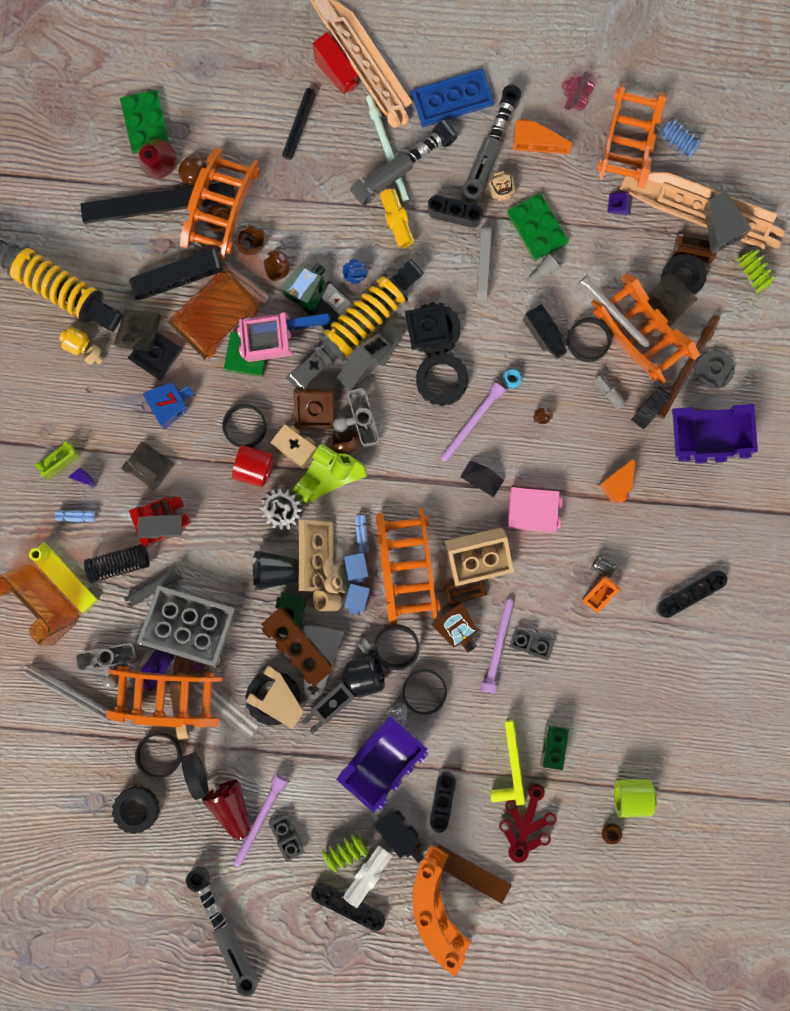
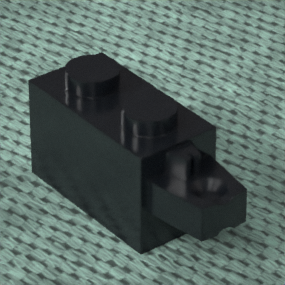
(545, 331)
(398, 835)

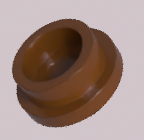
(542, 415)
(616, 838)

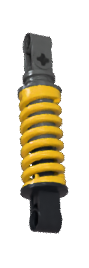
(57, 286)
(337, 342)

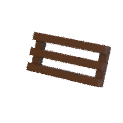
(449, 595)

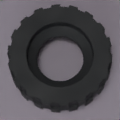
(693, 264)
(651, 407)
(121, 817)

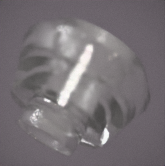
(398, 713)

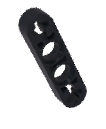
(690, 591)
(346, 909)

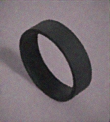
(589, 320)
(235, 408)
(402, 666)
(444, 698)
(138, 762)
(195, 776)

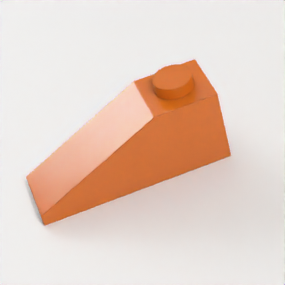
(536, 138)

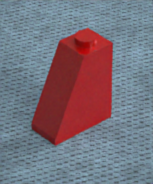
(334, 63)

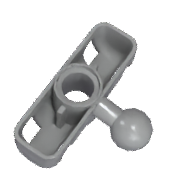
(364, 429)
(118, 657)

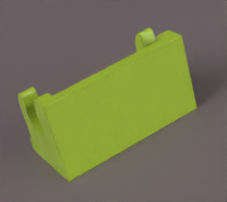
(57, 460)

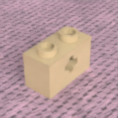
(300, 455)

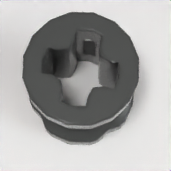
(603, 566)

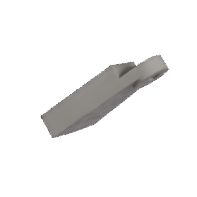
(328, 642)

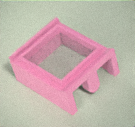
(264, 337)

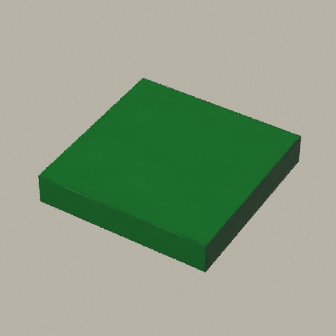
(238, 364)

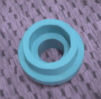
(512, 372)

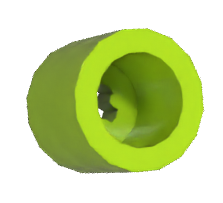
(634, 798)

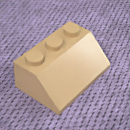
(479, 556)

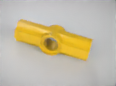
(396, 218)

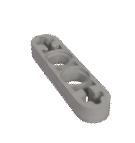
(483, 268)

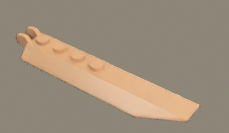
(365, 60)
(688, 201)

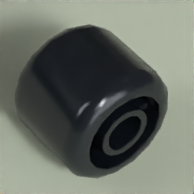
(364, 676)

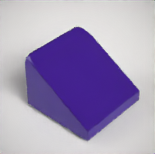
(620, 203)
(83, 477)

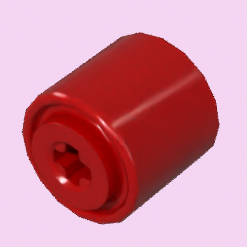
(252, 466)

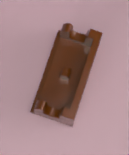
(693, 246)

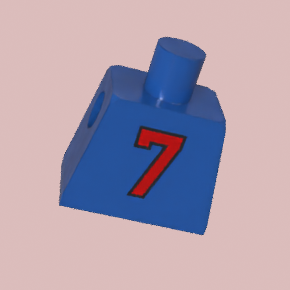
(168, 402)

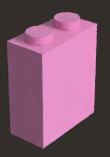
(534, 510)

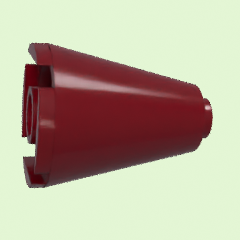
(157, 158)
(229, 808)

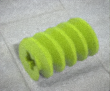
(756, 270)
(345, 853)

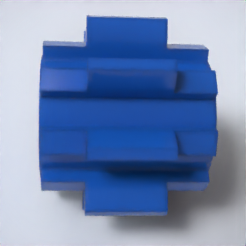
(354, 271)

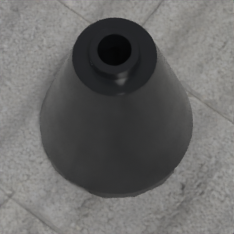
(273, 570)

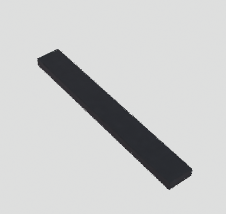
(147, 203)

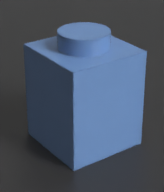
(356, 568)
(357, 599)

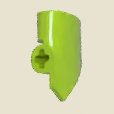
(328, 473)

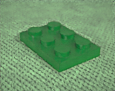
(143, 118)
(537, 227)

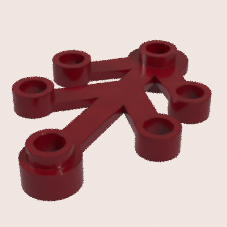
(526, 826)

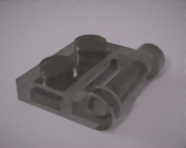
(153, 461)

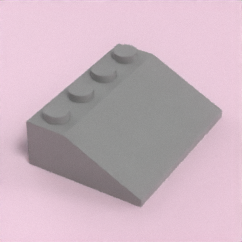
(187, 626)

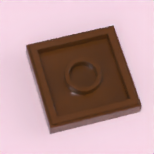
(314, 408)

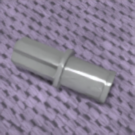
(609, 391)

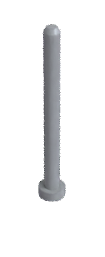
(585, 282)

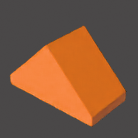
(601, 593)

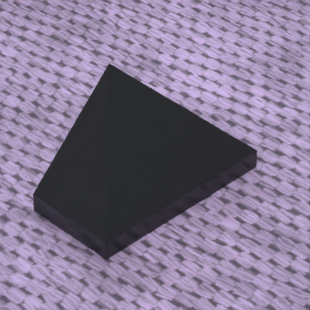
(482, 478)

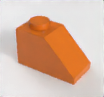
(620, 483)

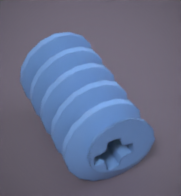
(680, 138)

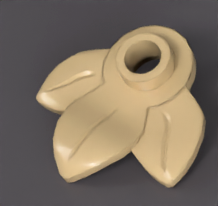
(336, 577)

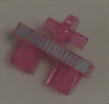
(574, 89)

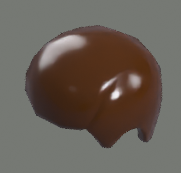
(190, 169)
(220, 210)
(250, 240)
(277, 265)
(344, 442)

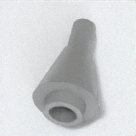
(548, 266)

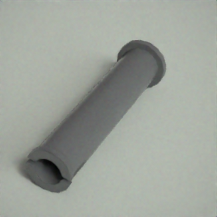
(150, 588)

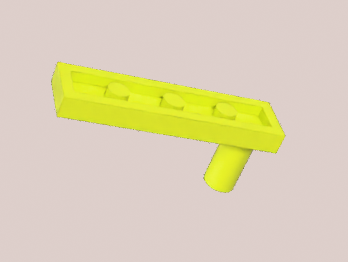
(63, 577)
(516, 792)

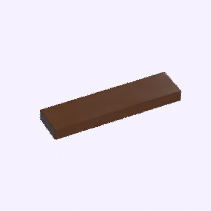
(475, 875)

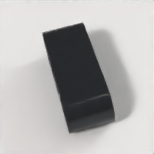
(448, 204)
(442, 811)

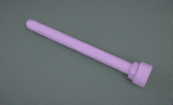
(495, 392)
(489, 683)
(278, 784)

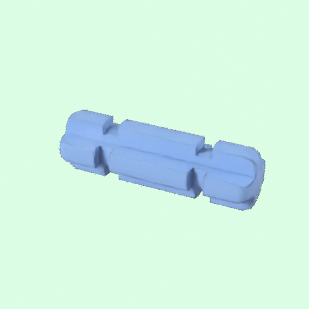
(74, 516)
(361, 531)

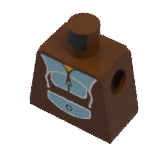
(457, 627)

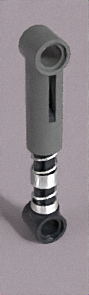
(491, 145)
(367, 188)
(224, 934)

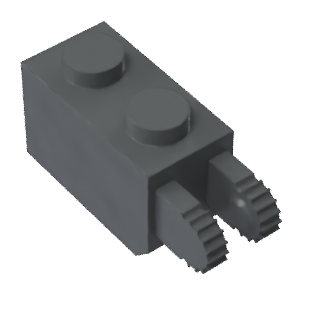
(330, 706)

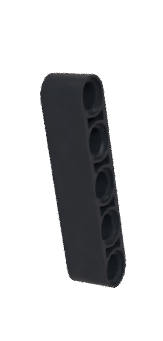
(176, 274)

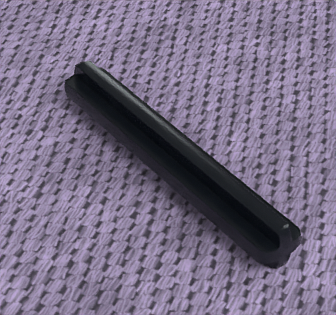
(299, 123)

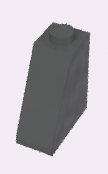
(724, 222)
(363, 361)

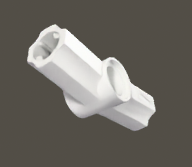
(367, 876)

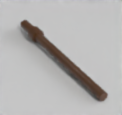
(706, 334)

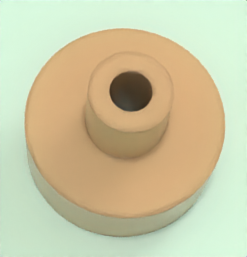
(92, 354)

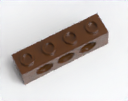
(322, 666)

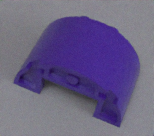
(714, 434)
(382, 764)

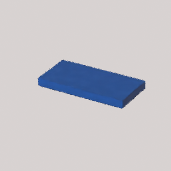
(452, 98)

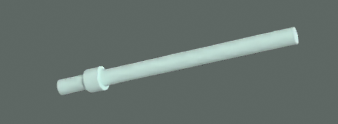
(376, 115)

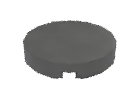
(714, 369)

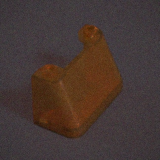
(213, 313)
(52, 610)

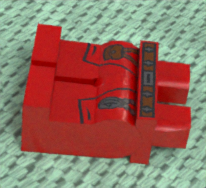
(161, 507)

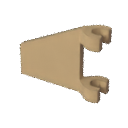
(278, 701)

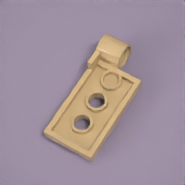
(312, 576)

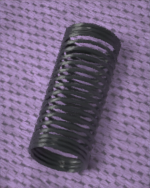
(90, 569)

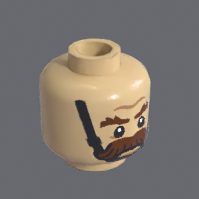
(502, 186)

